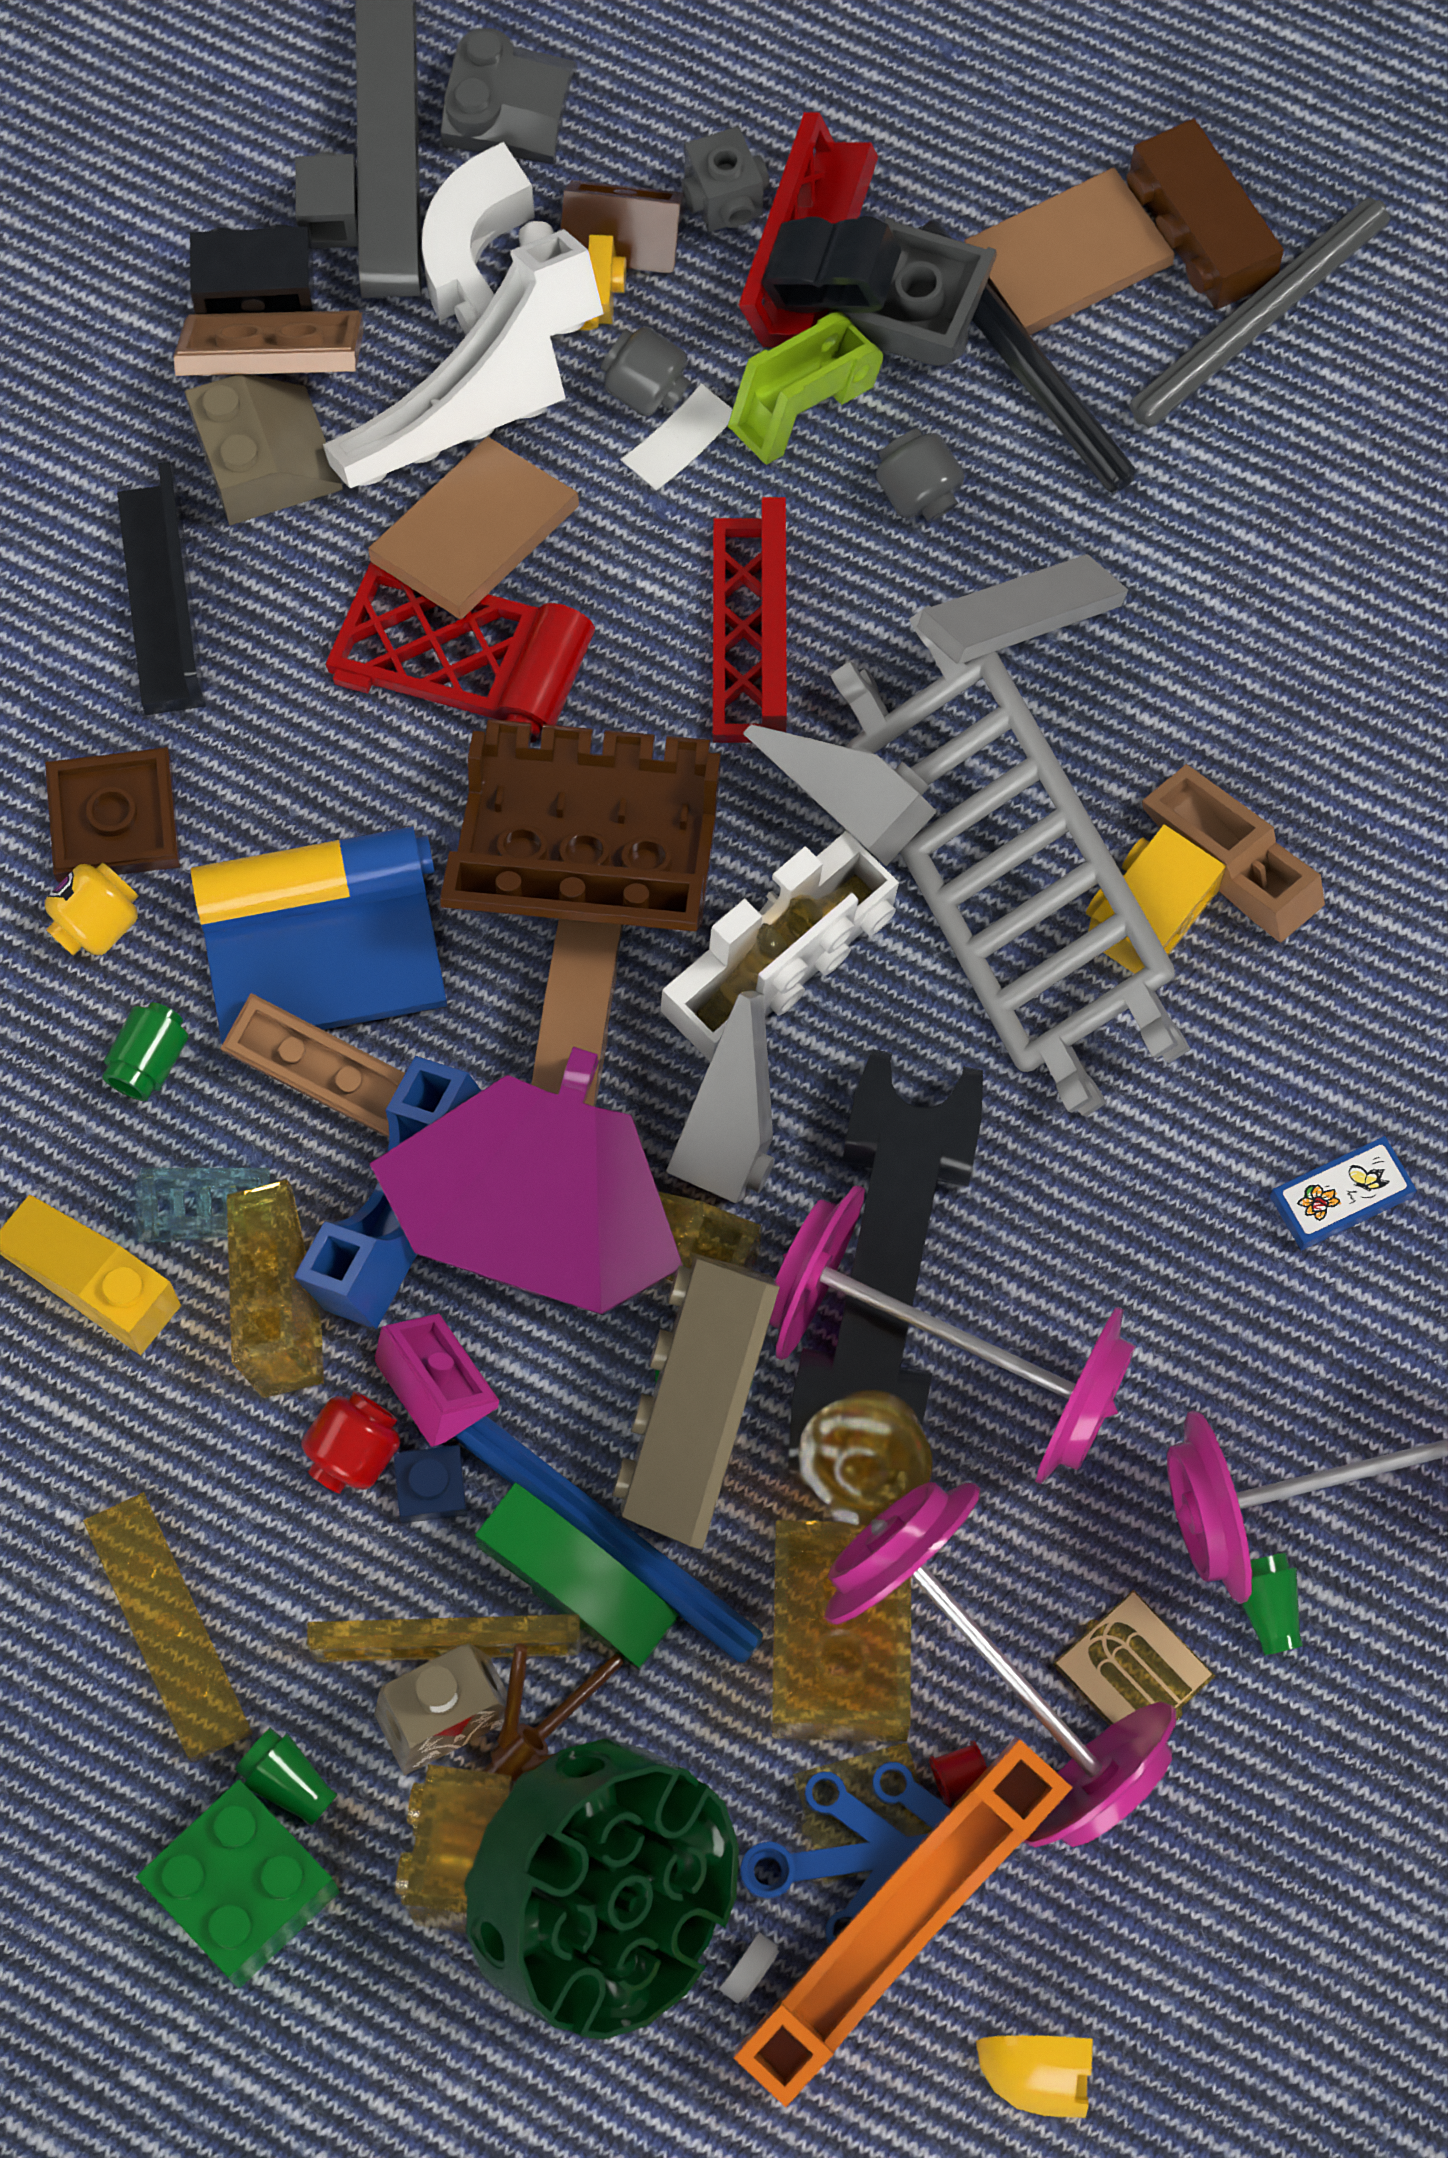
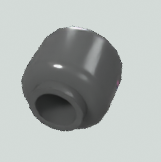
(645, 371)
(919, 475)

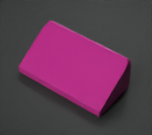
(433, 1377)

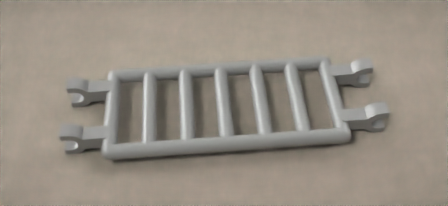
(1136, 992)

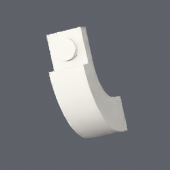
(464, 216)

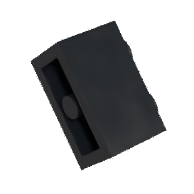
(252, 270)

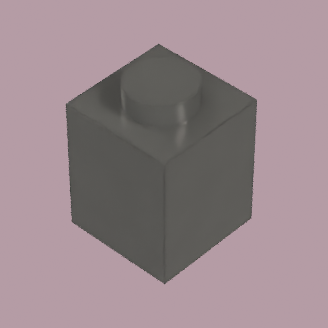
(327, 199)

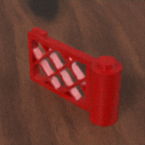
(527, 686)

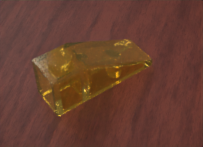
(271, 1315)

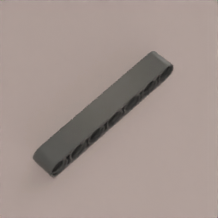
(388, 149)

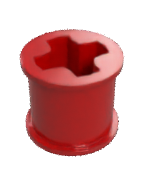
(957, 1772)

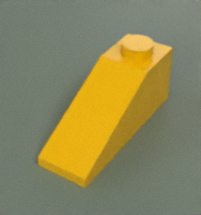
(89, 1273)

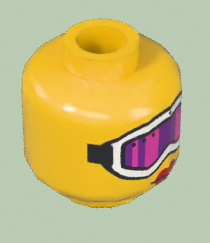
(91, 909)

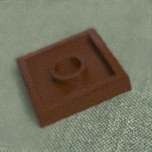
(113, 812)

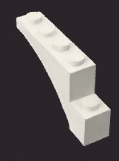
(493, 376)

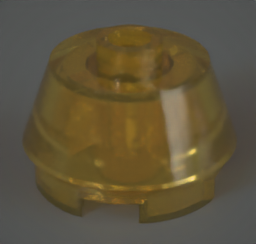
(864, 1454)

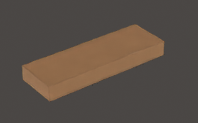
(313, 1063)

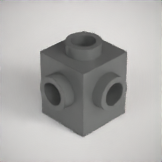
(724, 179)

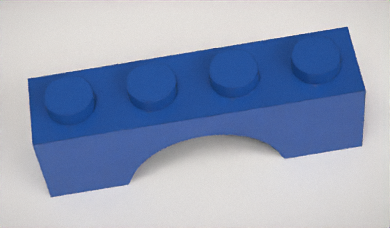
(364, 1259)

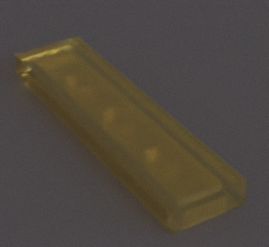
(168, 1627)
(436, 1636)

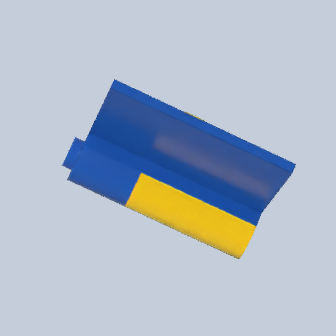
(323, 930)

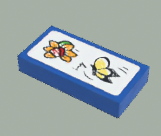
(1343, 1193)

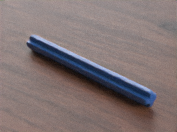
(664, 1577)

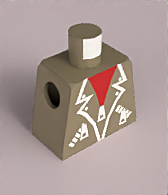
(441, 1706)

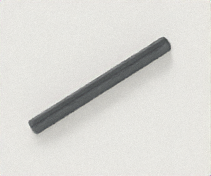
(1259, 312)

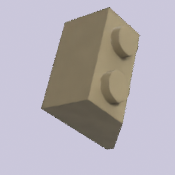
(260, 444)

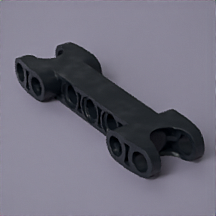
(907, 1156)

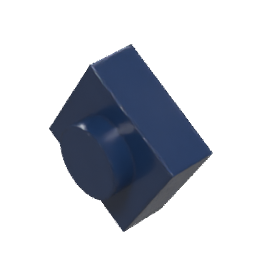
(430, 1484)

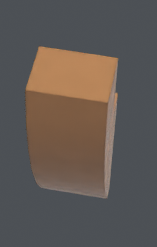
(1259, 873)

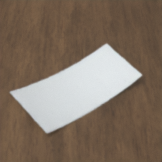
(679, 438)

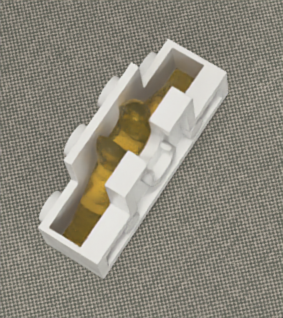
(775, 951)

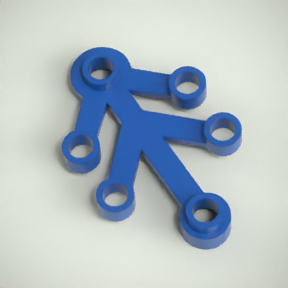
(881, 1854)

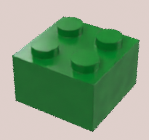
(238, 1883)

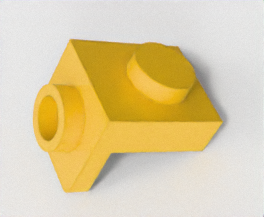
(609, 277)

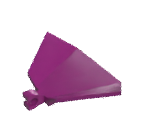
(535, 1193)

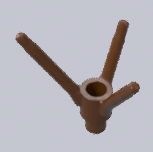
(525, 1747)

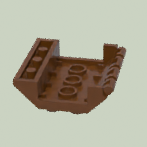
(586, 830)

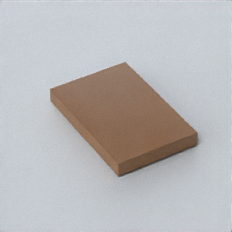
(1073, 251)
(269, 343)
(473, 527)

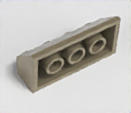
(696, 1399)

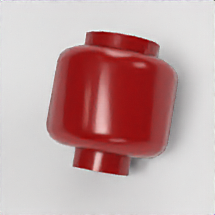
(350, 1442)

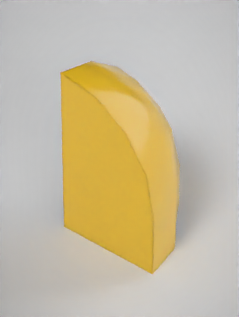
(1039, 2072)

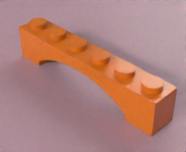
(900, 1920)

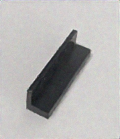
(161, 596)

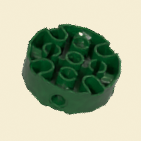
(601, 1888)

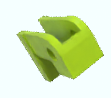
(797, 375)

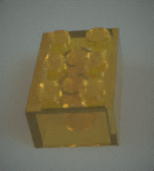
(829, 1676)

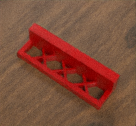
(816, 185)
(771, 614)

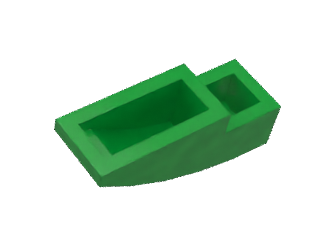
(575, 1576)

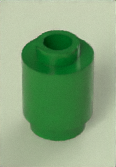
(145, 1051)

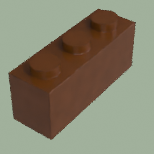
(1204, 214)

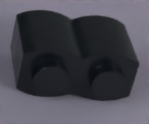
(831, 265)

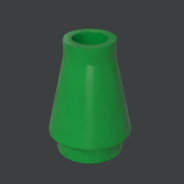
(1274, 1604)
(285, 1777)

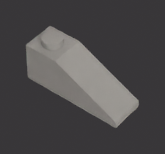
(854, 786)
(731, 1117)

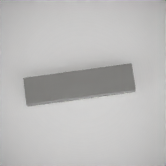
(1021, 608)

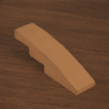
(577, 1000)

